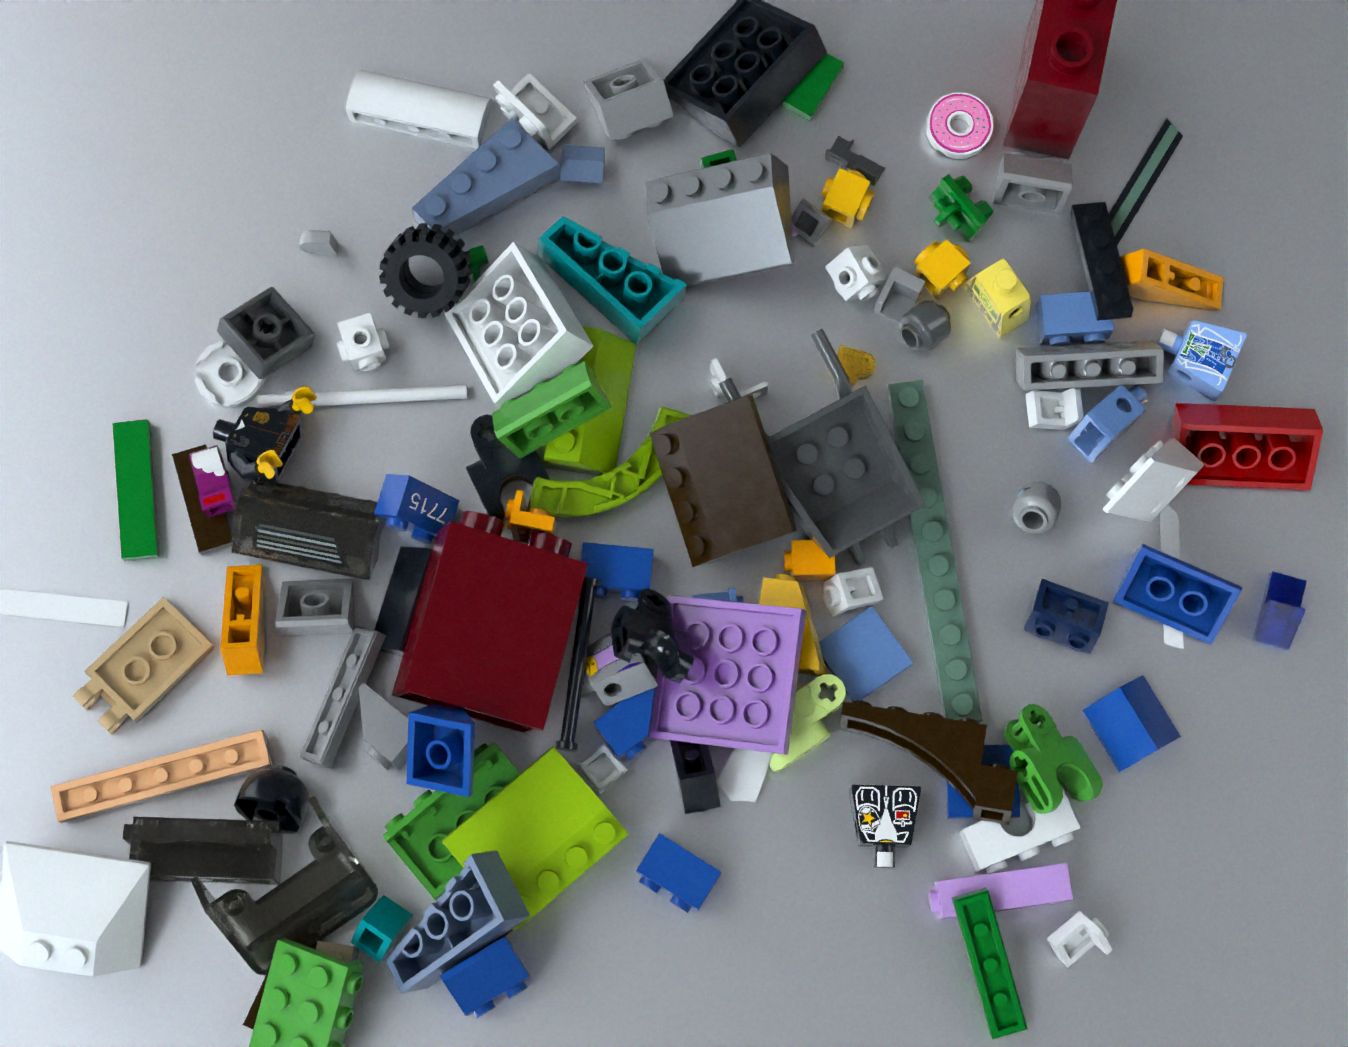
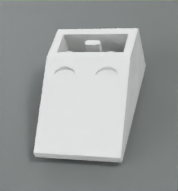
(1153, 481)

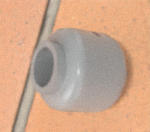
(1036, 507)

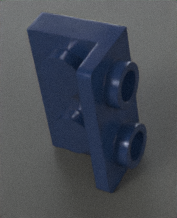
(1066, 616)

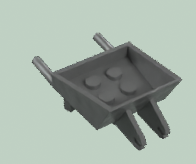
(842, 467)

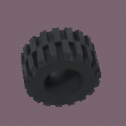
(408, 290)

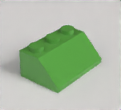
(550, 410)

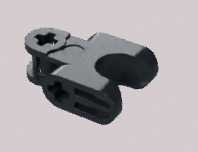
(498, 467)
(652, 633)

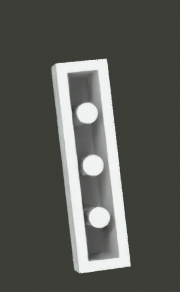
(418, 109)

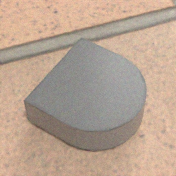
(318, 242)

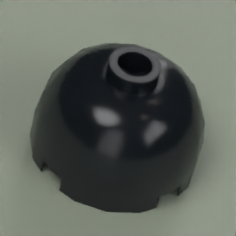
(274, 796)

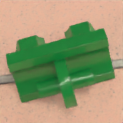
(958, 209)

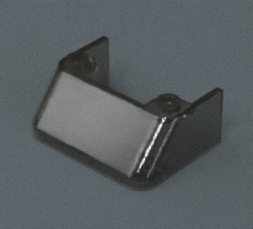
(301, 907)

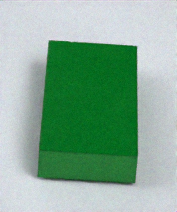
(814, 87)

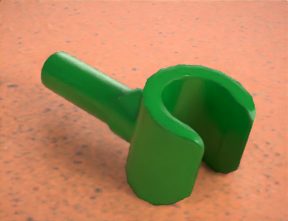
(478, 258)

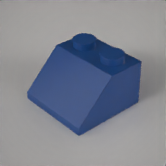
(441, 749)
(486, 977)

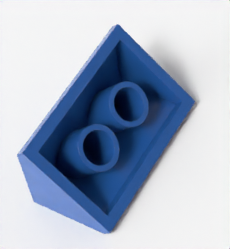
(1176, 593)

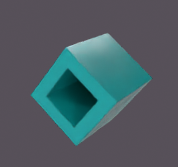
(381, 928)

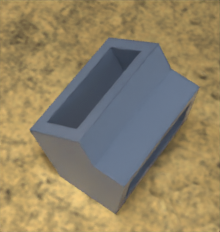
(582, 163)

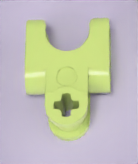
(807, 724)

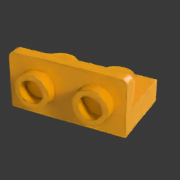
(524, 523)

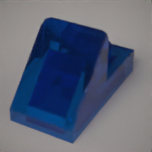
(1280, 610)

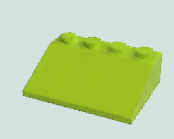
(544, 829)

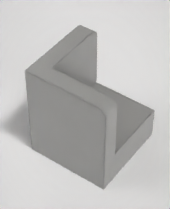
(898, 295)

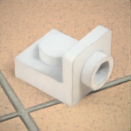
(851, 590)

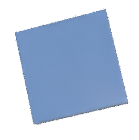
(864, 654)

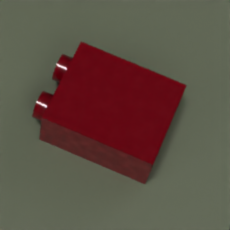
(1059, 74)
(491, 624)

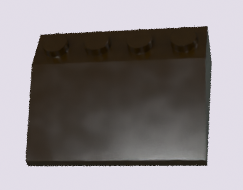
(722, 481)

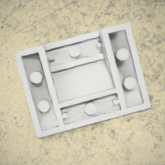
(72, 909)

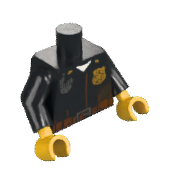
(265, 437)

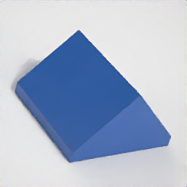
(1131, 723)

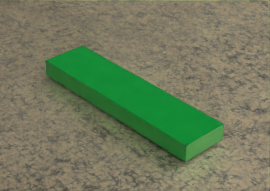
(135, 490)
(989, 963)

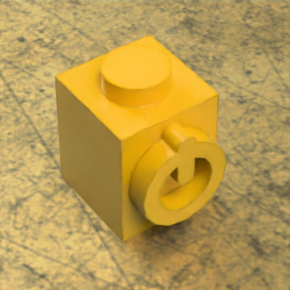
(847, 197)
(942, 267)

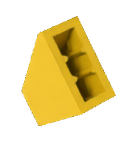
(787, 592)

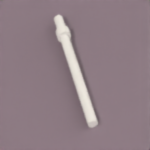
(372, 396)

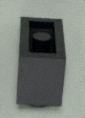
(695, 776)

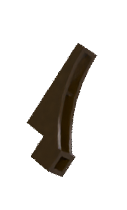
(946, 746)

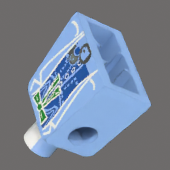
(1203, 356)

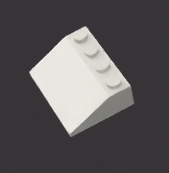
(517, 325)

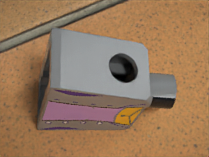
(613, 677)

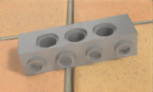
(1089, 365)

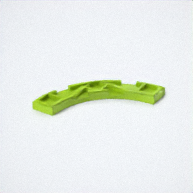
(608, 490)

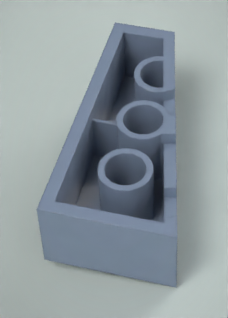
(490, 179)
(466, 919)

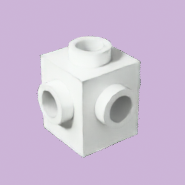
(856, 273)
(362, 342)

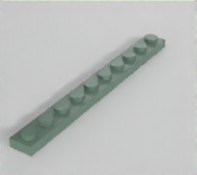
(935, 554)

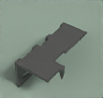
(841, 155)

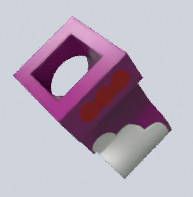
(213, 481)

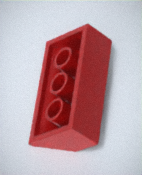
(1250, 444)

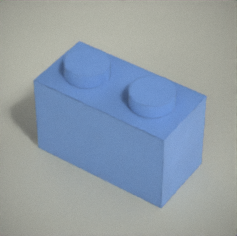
(1070, 319)

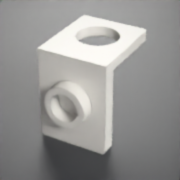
(719, 376)

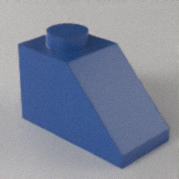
(627, 725)

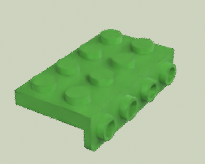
(420, 833)
(306, 998)

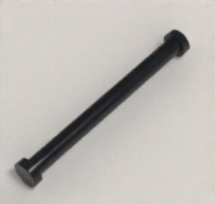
(578, 665)

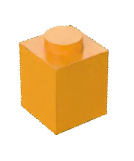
(808, 562)

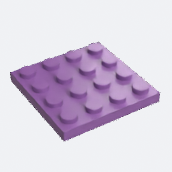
(740, 676)

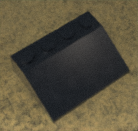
(744, 68)

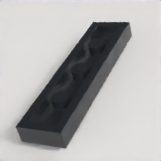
(1101, 261)

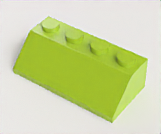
(596, 443)

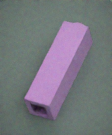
(1007, 889)

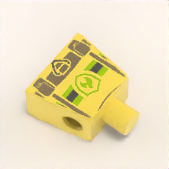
(998, 294)

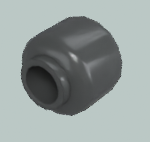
(925, 326)

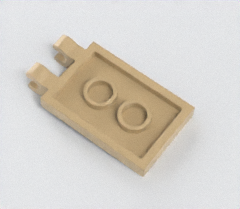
(143, 665)

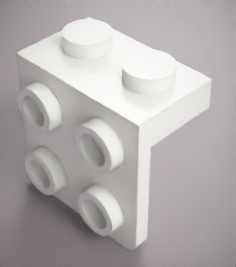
(536, 110)

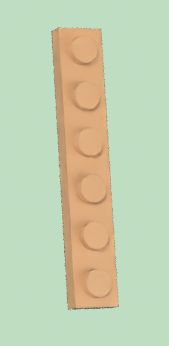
(161, 776)

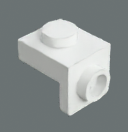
(1054, 409)
(1077, 937)

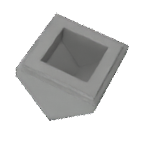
(810, 221)

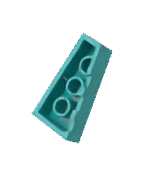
(617, 285)

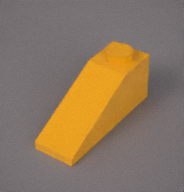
(1171, 281)
(243, 621)

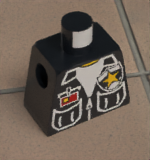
(884, 819)

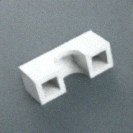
(990, 845)

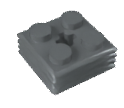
(268, 314)

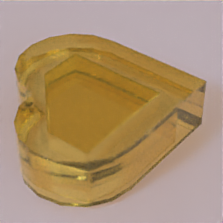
(856, 363)

